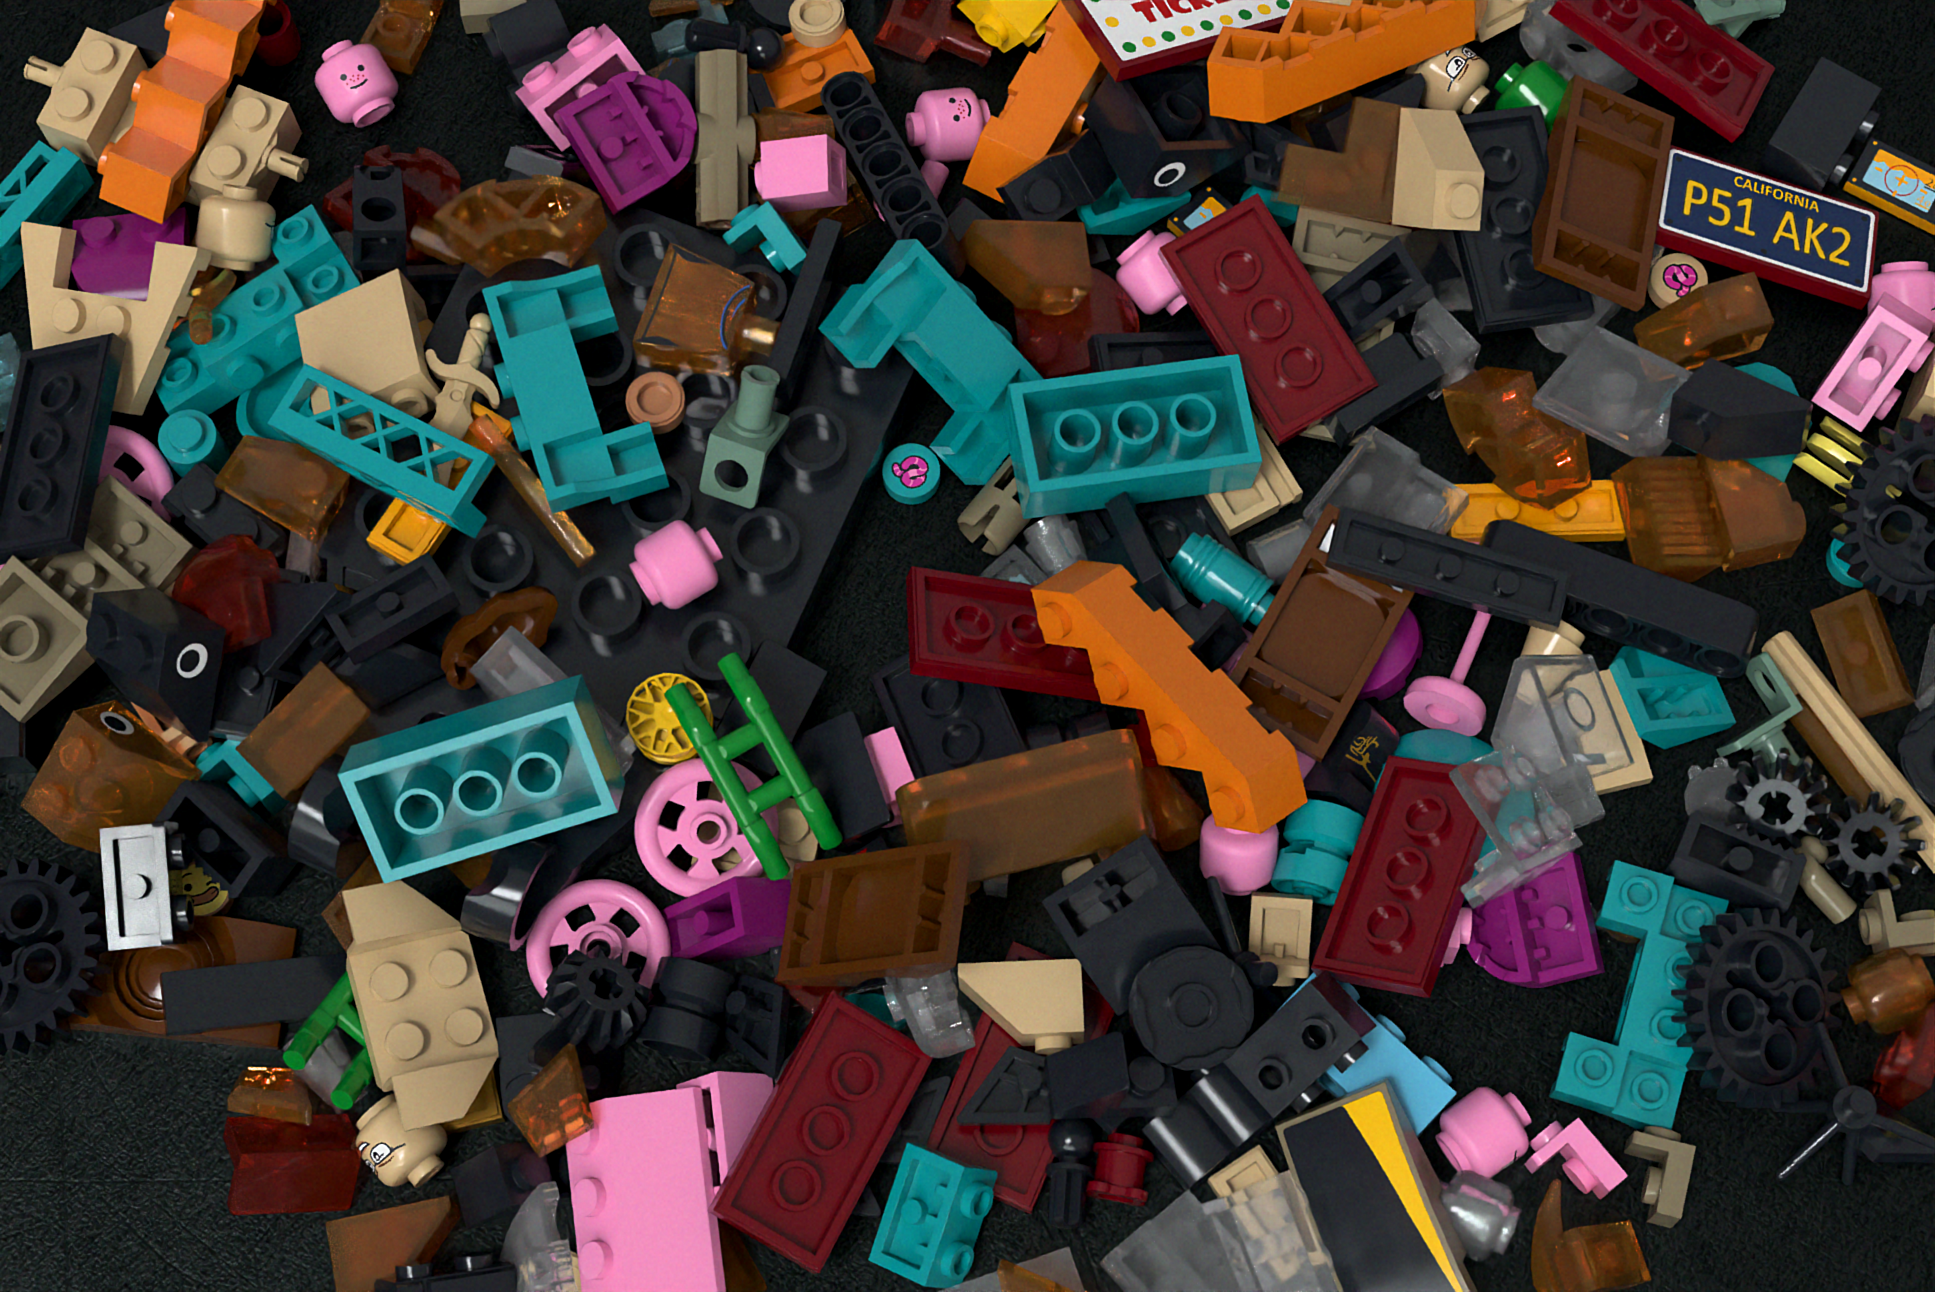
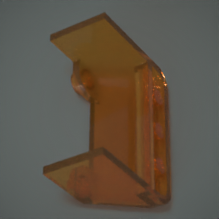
(1034, 806)

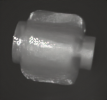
(1480, 1213)

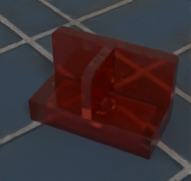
(291, 1164)

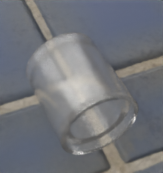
(1278, 550)

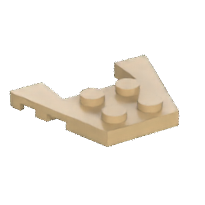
(72, 315)

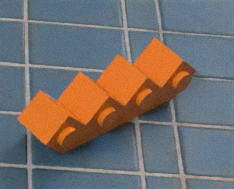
(1330, 51)
(179, 104)
(1041, 106)
(1192, 714)

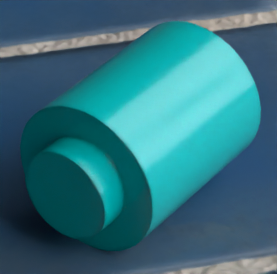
(192, 438)

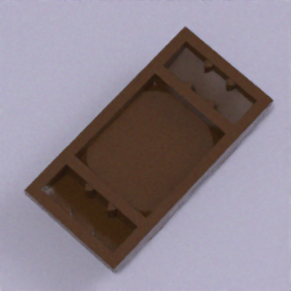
(1602, 193)
(1317, 646)
(875, 915)
(133, 990)

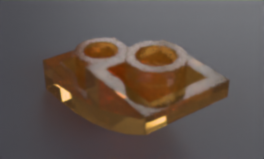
(402, 31)

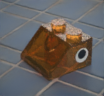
(105, 775)

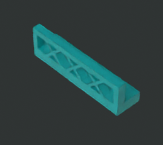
(40, 202)
(378, 469)

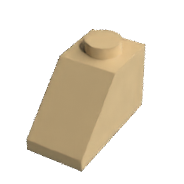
(1436, 173)
(1030, 1000)

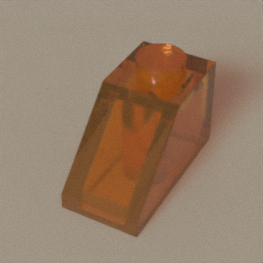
(1032, 261)
(1709, 322)
(285, 484)
(1751, 513)
(376, 1241)

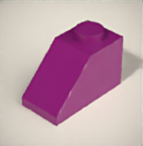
(729, 920)

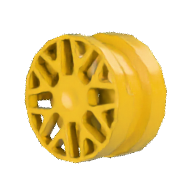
(655, 725)

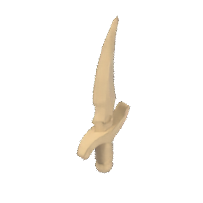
(461, 382)

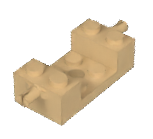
(94, 107)

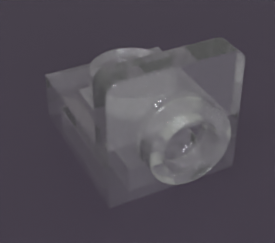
(1450, 343)

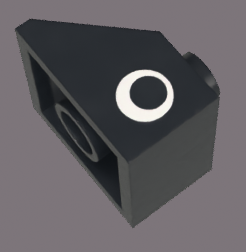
(1162, 131)
(158, 655)

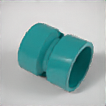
(1320, 843)

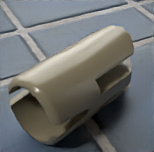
(995, 512)

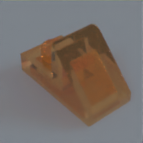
(1595, 1259)

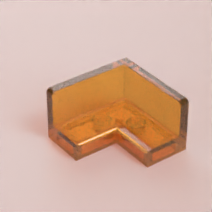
(1350, 182)
(303, 731)

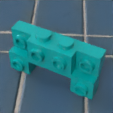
(257, 323)
(946, 340)
(558, 422)
(1642, 1068)

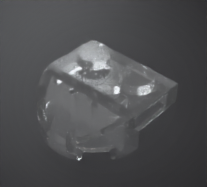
(931, 1013)

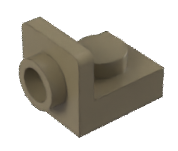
(1880, 928)
(1668, 1184)

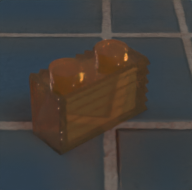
(1667, 516)

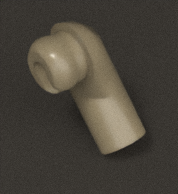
(1820, 885)

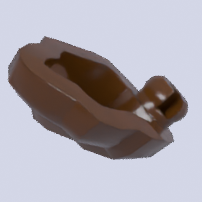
(525, 609)

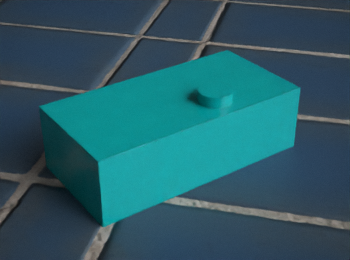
(1132, 431)
(482, 779)

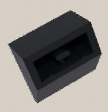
(1124, 916)

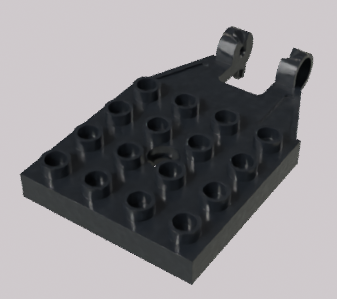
(605, 627)

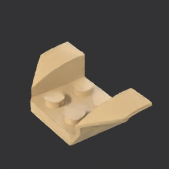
(418, 1002)

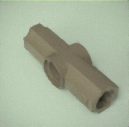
(723, 137)

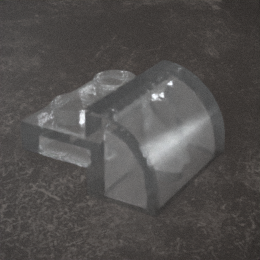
(1391, 483)
(1170, 1253)

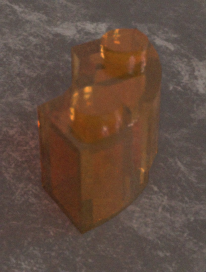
(520, 221)
(1527, 449)

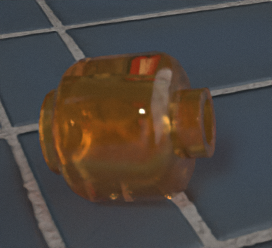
(1888, 990)

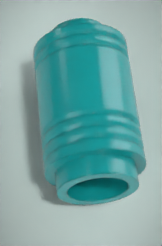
(1220, 574)

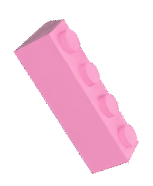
(645, 1196)

